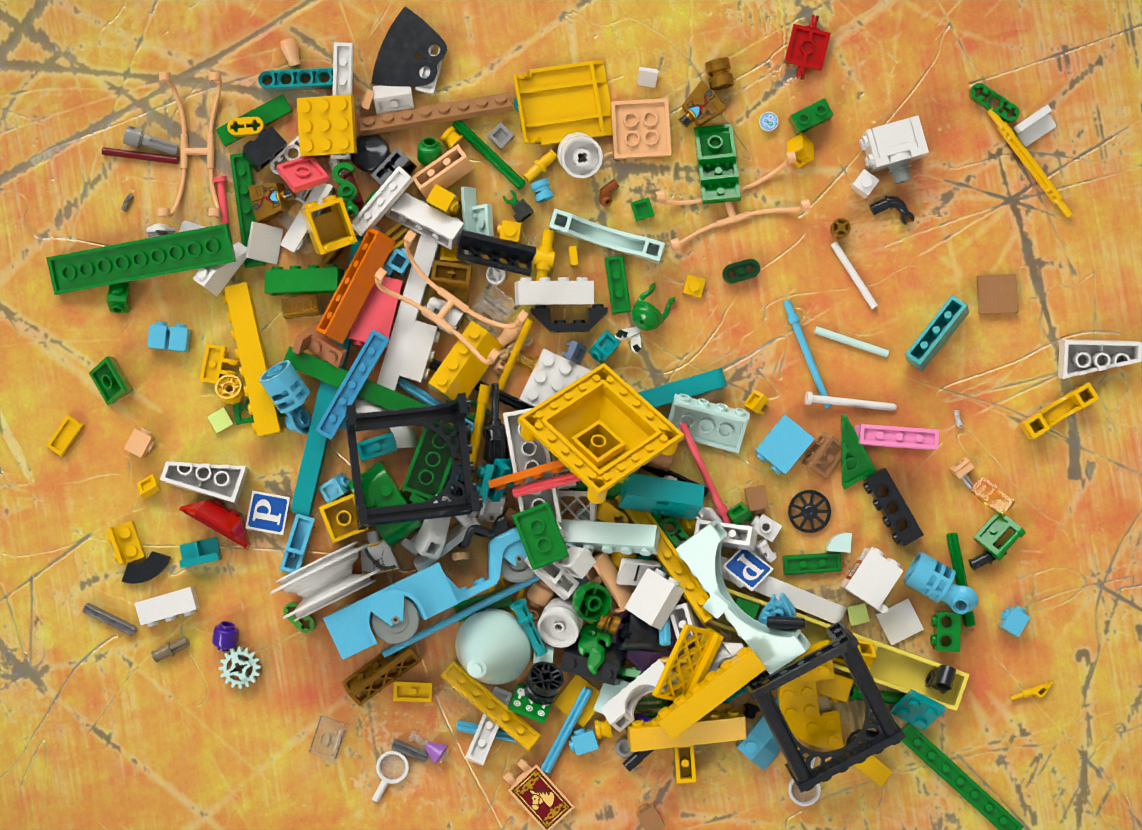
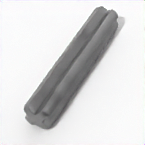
(109, 619)

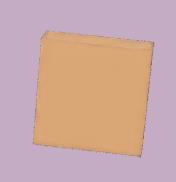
(366, 100)

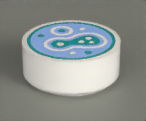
(768, 121)

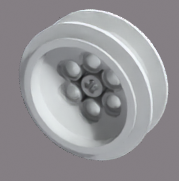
(325, 580)

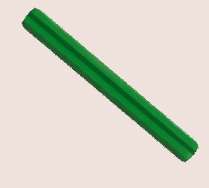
(489, 154)
(960, 576)

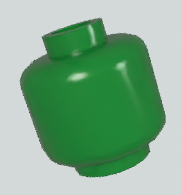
(428, 150)

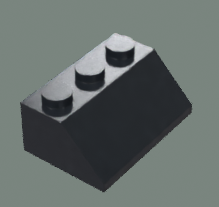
(607, 673)

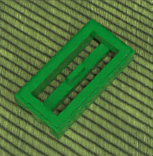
(650, 706)

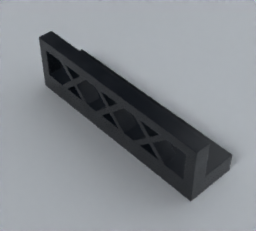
(495, 249)

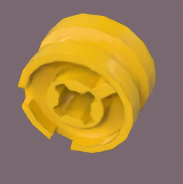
(222, 389)

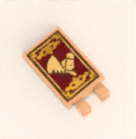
(538, 795)

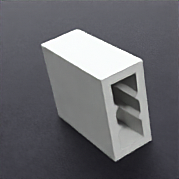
(655, 598)

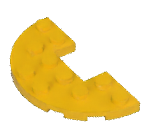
(801, 709)

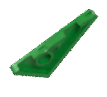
(854, 458)

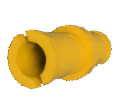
(540, 166)

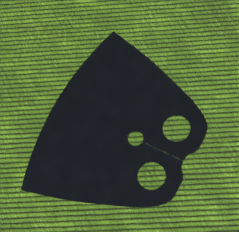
(396, 59)

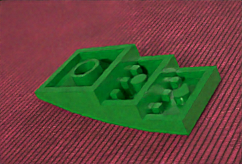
(717, 164)

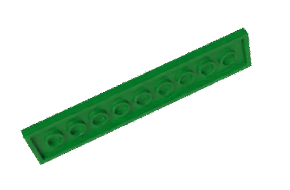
(141, 259)

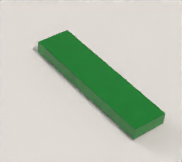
(267, 113)

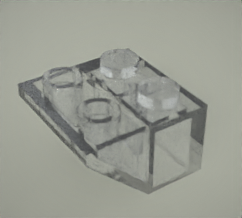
(495, 306)

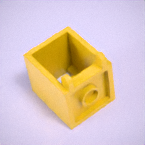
(330, 229)

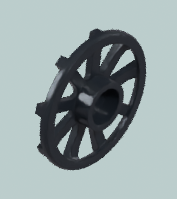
(809, 511)

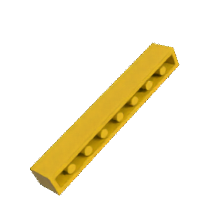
(252, 357)

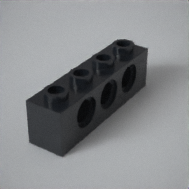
(912, 530)

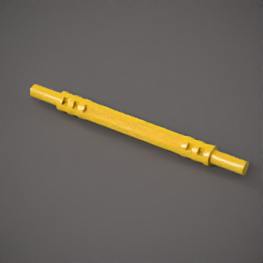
(1029, 162)

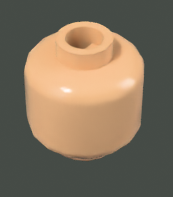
(539, 594)

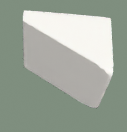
(647, 77)

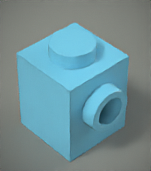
(399, 261)
(1014, 620)
(583, 741)

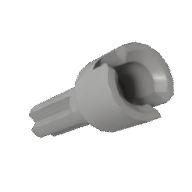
(137, 137)

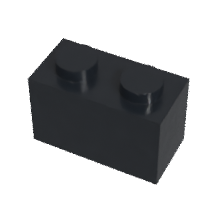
(264, 148)

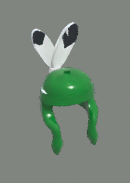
(645, 318)

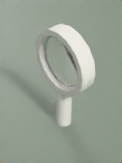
(391, 768)
(807, 797)

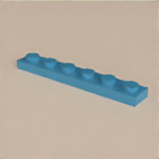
(352, 384)

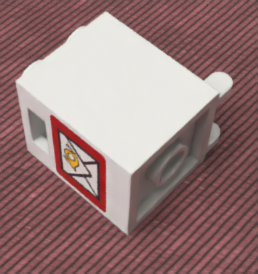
(872, 578)

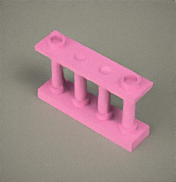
(897, 436)

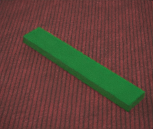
(242, 179)

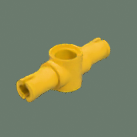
(545, 255)

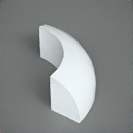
(404, 436)

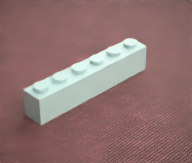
(611, 536)

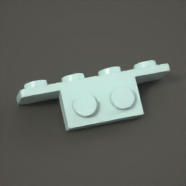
(475, 217)

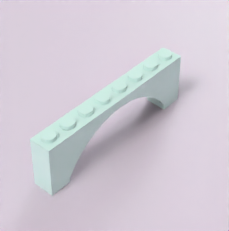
(771, 645)

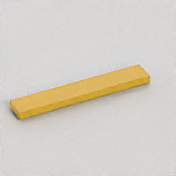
(490, 705)

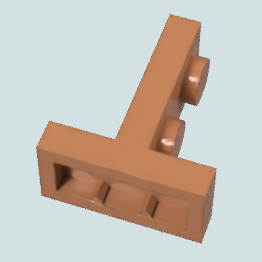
(320, 346)

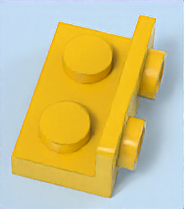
(125, 543)

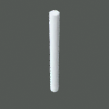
(854, 275)

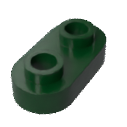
(740, 271)

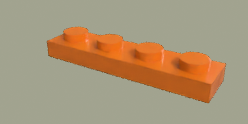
(519, 477)

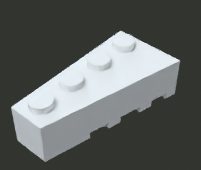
(1088, 356)
(215, 481)

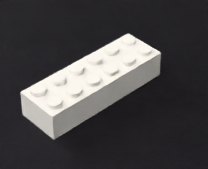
(528, 455)

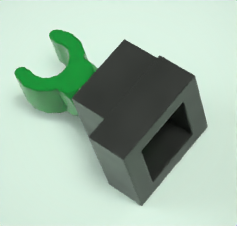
(521, 208)

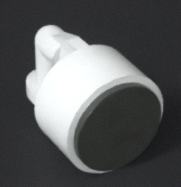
(454, 317)

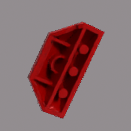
(219, 519)

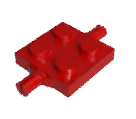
(807, 47)

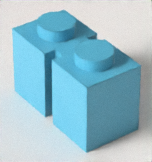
(169, 338)

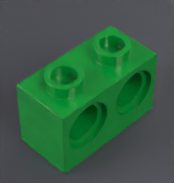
(810, 117)
(953, 631)

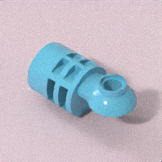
(288, 394)
(936, 583)

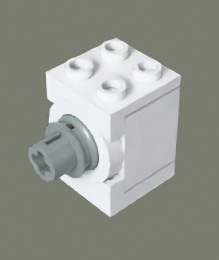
(894, 147)

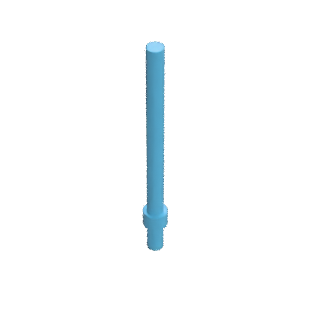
(793, 319)

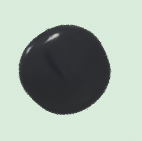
(370, 153)

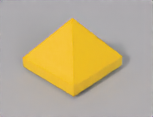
(688, 526)

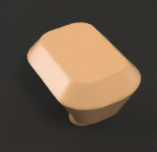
(500, 367)

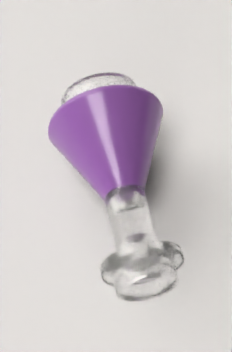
(436, 751)

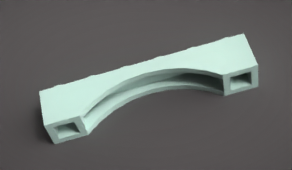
(607, 237)

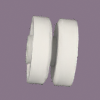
(587, 163)
(559, 623)

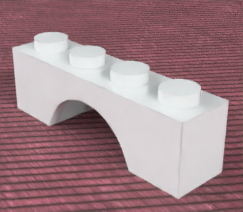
(620, 709)

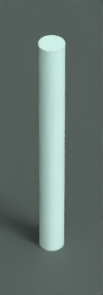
(850, 341)

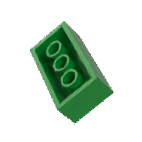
(429, 463)

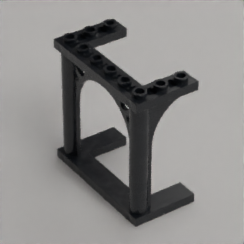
(453, 412)
(889, 732)

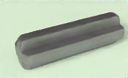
(410, 750)

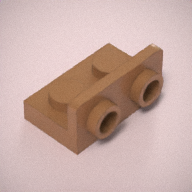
(823, 455)

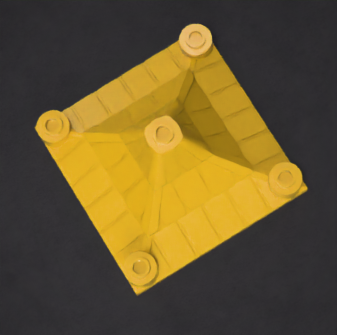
(600, 430)

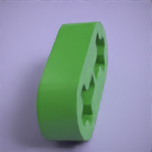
(299, 623)

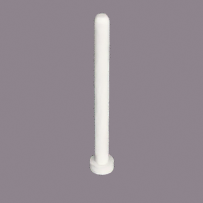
(809, 398)

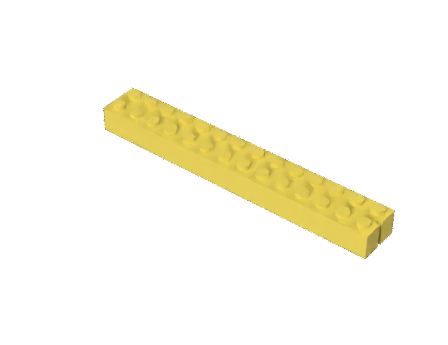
(891, 667)

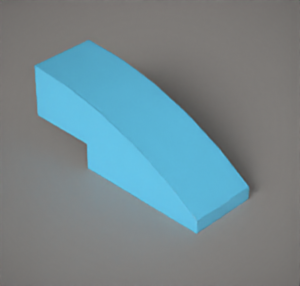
(297, 544)

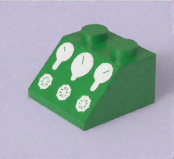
(523, 706)

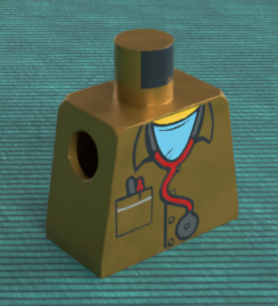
(701, 106)
(270, 200)

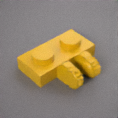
(213, 364)

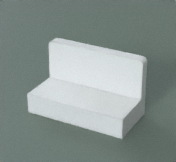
(392, 98)
(1034, 126)

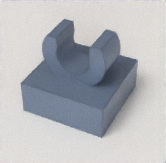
(575, 352)

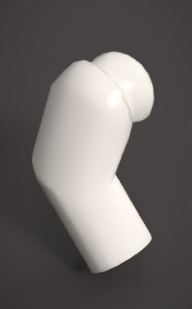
(708, 513)

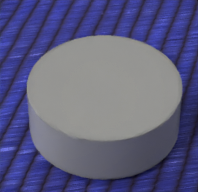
(622, 748)

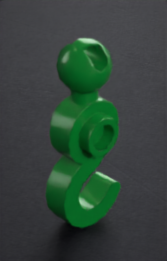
(346, 189)

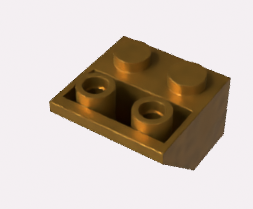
(453, 278)

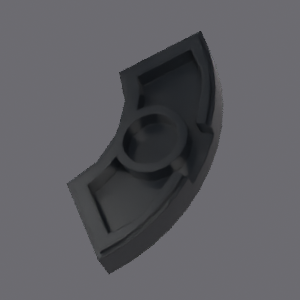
(147, 569)

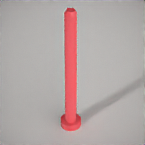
(222, 198)

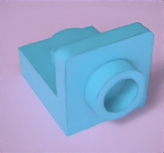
(335, 487)

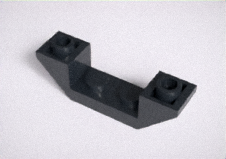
(595, 314)

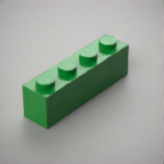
(302, 281)

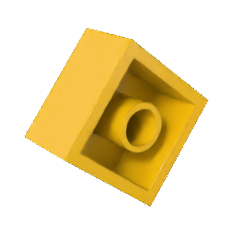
(341, 518)

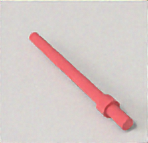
(721, 508)

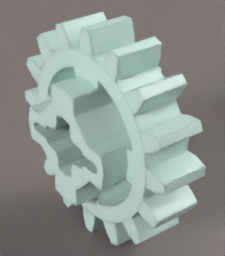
(236, 661)

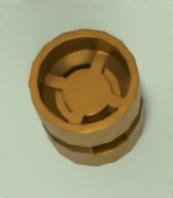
(719, 73)

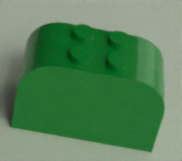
(382, 490)

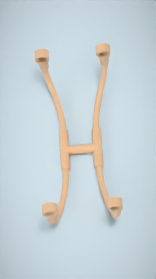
(185, 151)
(733, 218)
(451, 301)

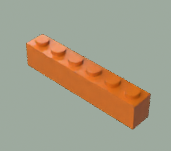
(355, 286)

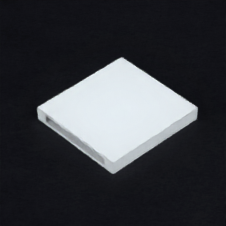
(264, 243)
(899, 622)

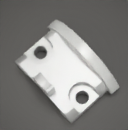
(492, 509)
(763, 551)

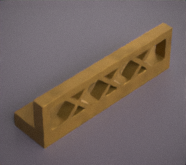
(378, 669)

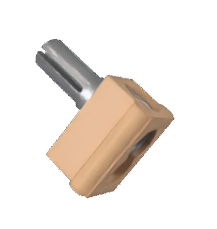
(961, 469)

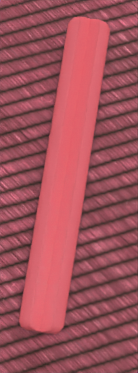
(544, 484)

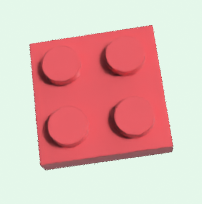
(302, 173)

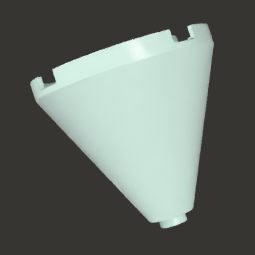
(493, 647)

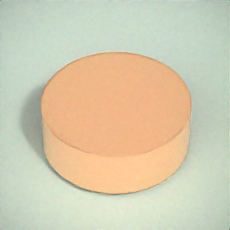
(460, 556)

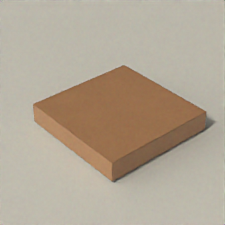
(997, 294)

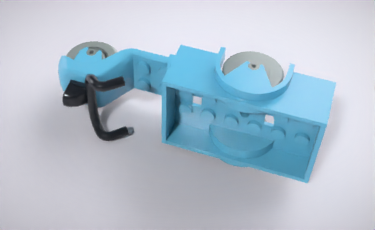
(431, 591)

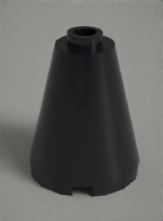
(639, 636)

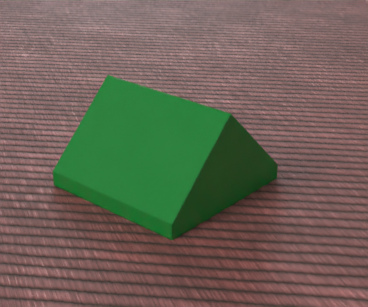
(110, 380)

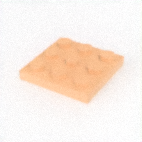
(641, 128)

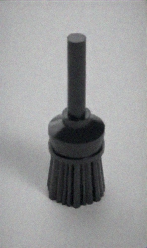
(495, 431)

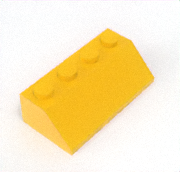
(461, 368)

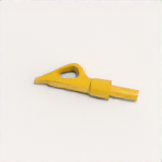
(1033, 691)

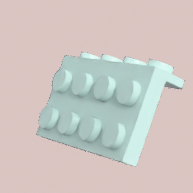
(709, 422)

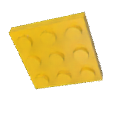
(326, 125)

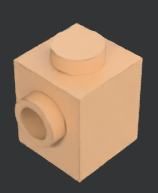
(140, 442)

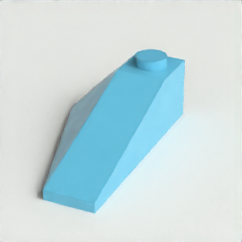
(759, 743)

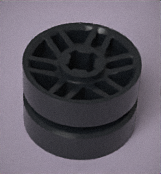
(543, 683)

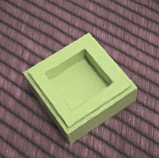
(220, 420)
(857, 614)

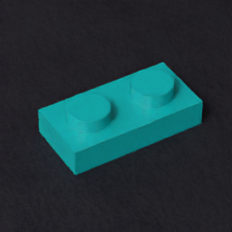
(377, 446)

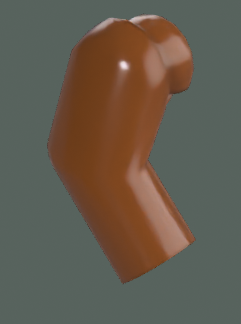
(606, 191)

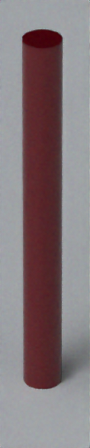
(140, 155)

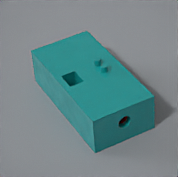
(661, 496)

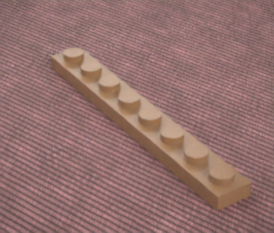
(435, 114)

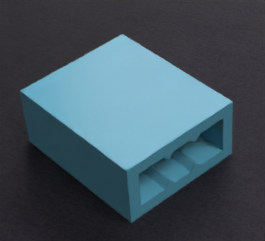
(783, 445)

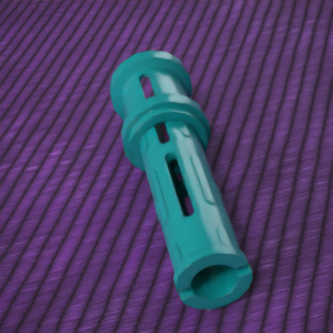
(525, 619)

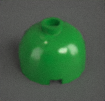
(591, 601)

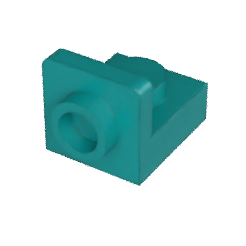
(604, 347)

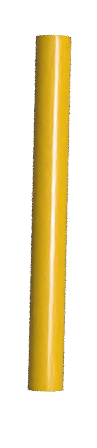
(515, 352)

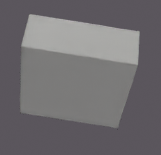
(501, 135)

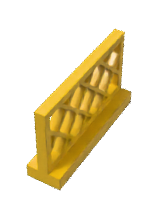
(695, 668)

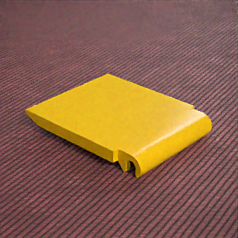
(563, 102)

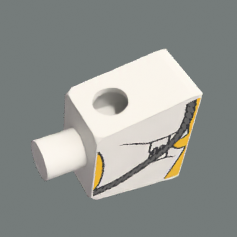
(378, 555)

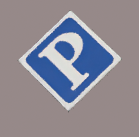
(267, 512)
(747, 569)

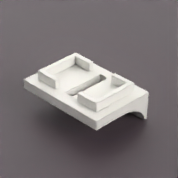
(629, 567)

